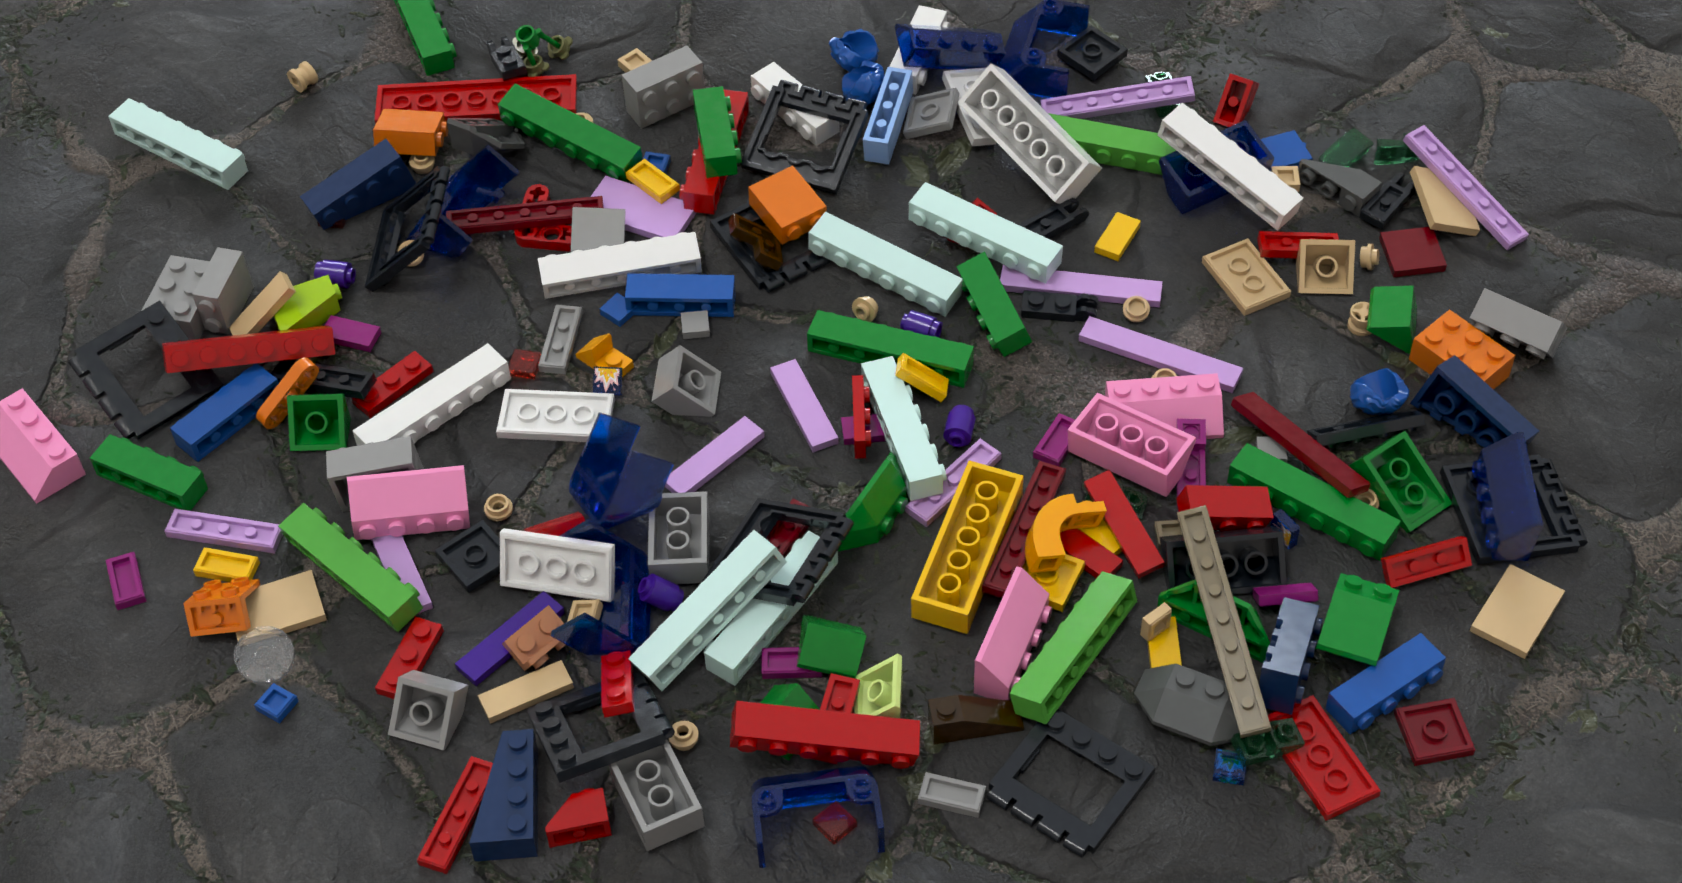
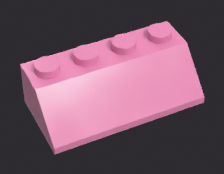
(1174, 399)
(1130, 444)
(35, 448)
(408, 502)
(1011, 637)

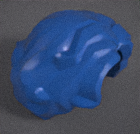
(853, 49)
(863, 82)
(1379, 392)

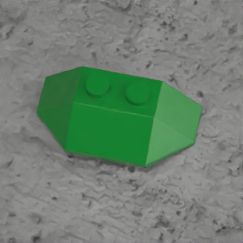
(877, 506)
(1189, 612)

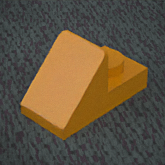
(603, 354)

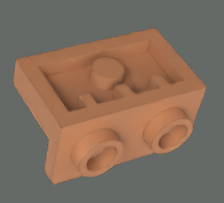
(534, 640)

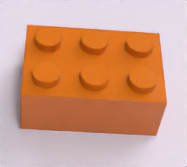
(1455, 336)

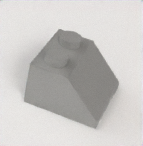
(686, 384)
(427, 709)

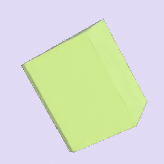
(881, 689)

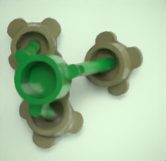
(526, 45)

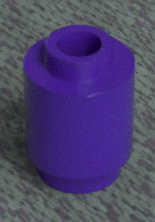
(338, 272)
(921, 324)
(959, 426)
(660, 593)

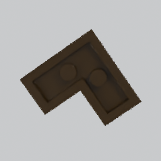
(765, 244)

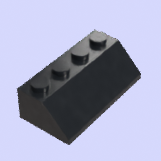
(1249, 557)

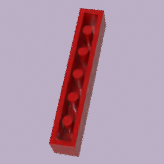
(704, 193)
(248, 349)
(824, 734)

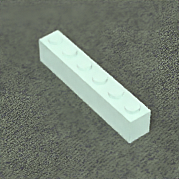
(178, 143)
(985, 232)
(885, 264)
(903, 429)
(707, 610)
(759, 620)

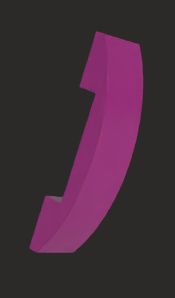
(1195, 468)

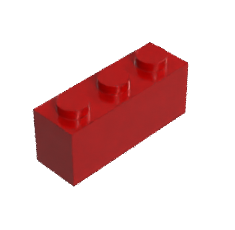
(1229, 505)

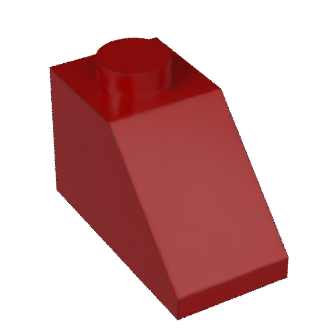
(1235, 100)
(580, 819)

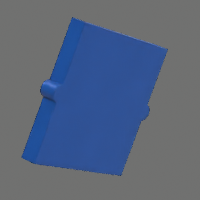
(1287, 149)

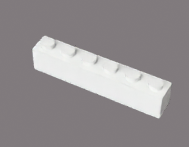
(1230, 166)
(609, 265)
(438, 399)

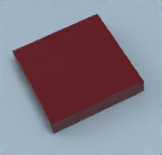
(1412, 251)
(1434, 731)

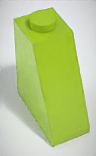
(309, 305)

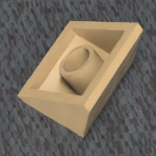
(1325, 266)

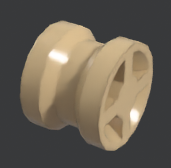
(302, 76)
(1358, 319)

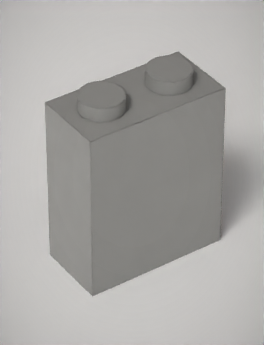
(223, 290)

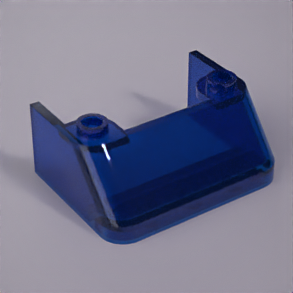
(1027, 63)
(470, 187)
(612, 480)
(625, 619)
(815, 788)

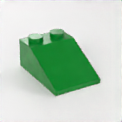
(1402, 481)
(1358, 619)

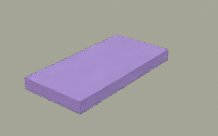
(643, 213)

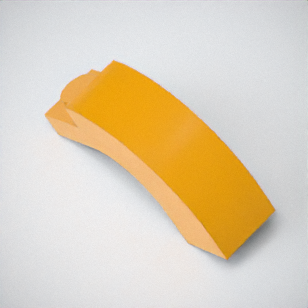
(1043, 543)

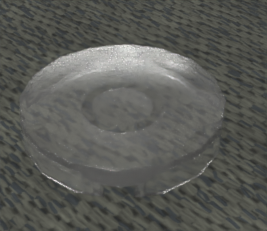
(264, 655)

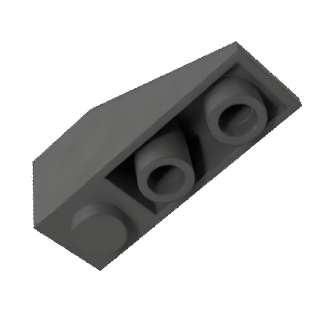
(1341, 184)

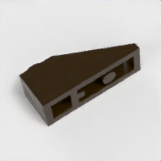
(970, 717)

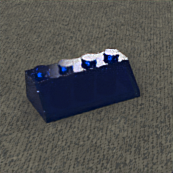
(948, 47)
(1191, 187)
(1508, 498)

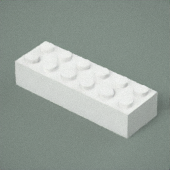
(1029, 135)

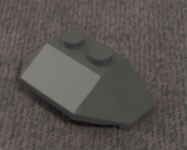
(473, 134)
(1187, 703)

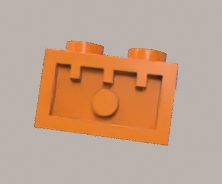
(220, 607)

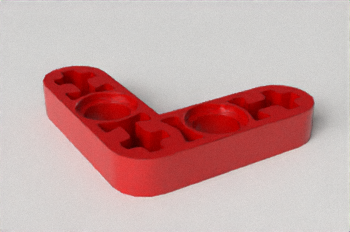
(538, 235)

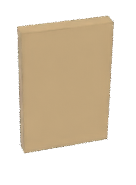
(1441, 206)
(1246, 277)
(285, 604)
(1517, 611)

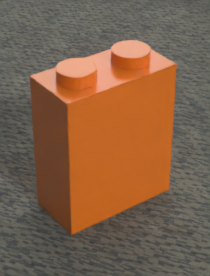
(411, 131)
(786, 204)

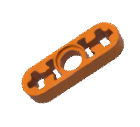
(297, 382)

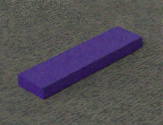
(491, 653)

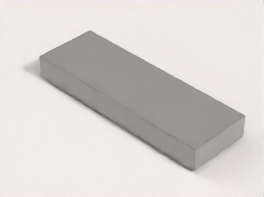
(560, 339)

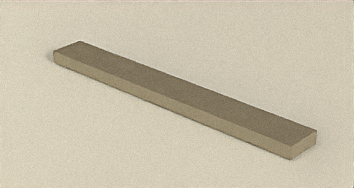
(1223, 622)

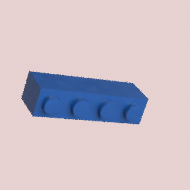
(680, 293)
(224, 412)
(1384, 685)

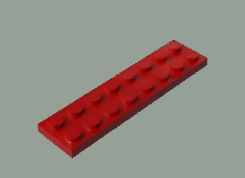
(473, 97)

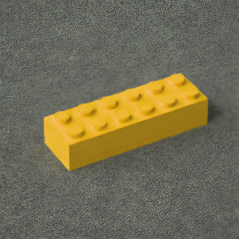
(966, 547)

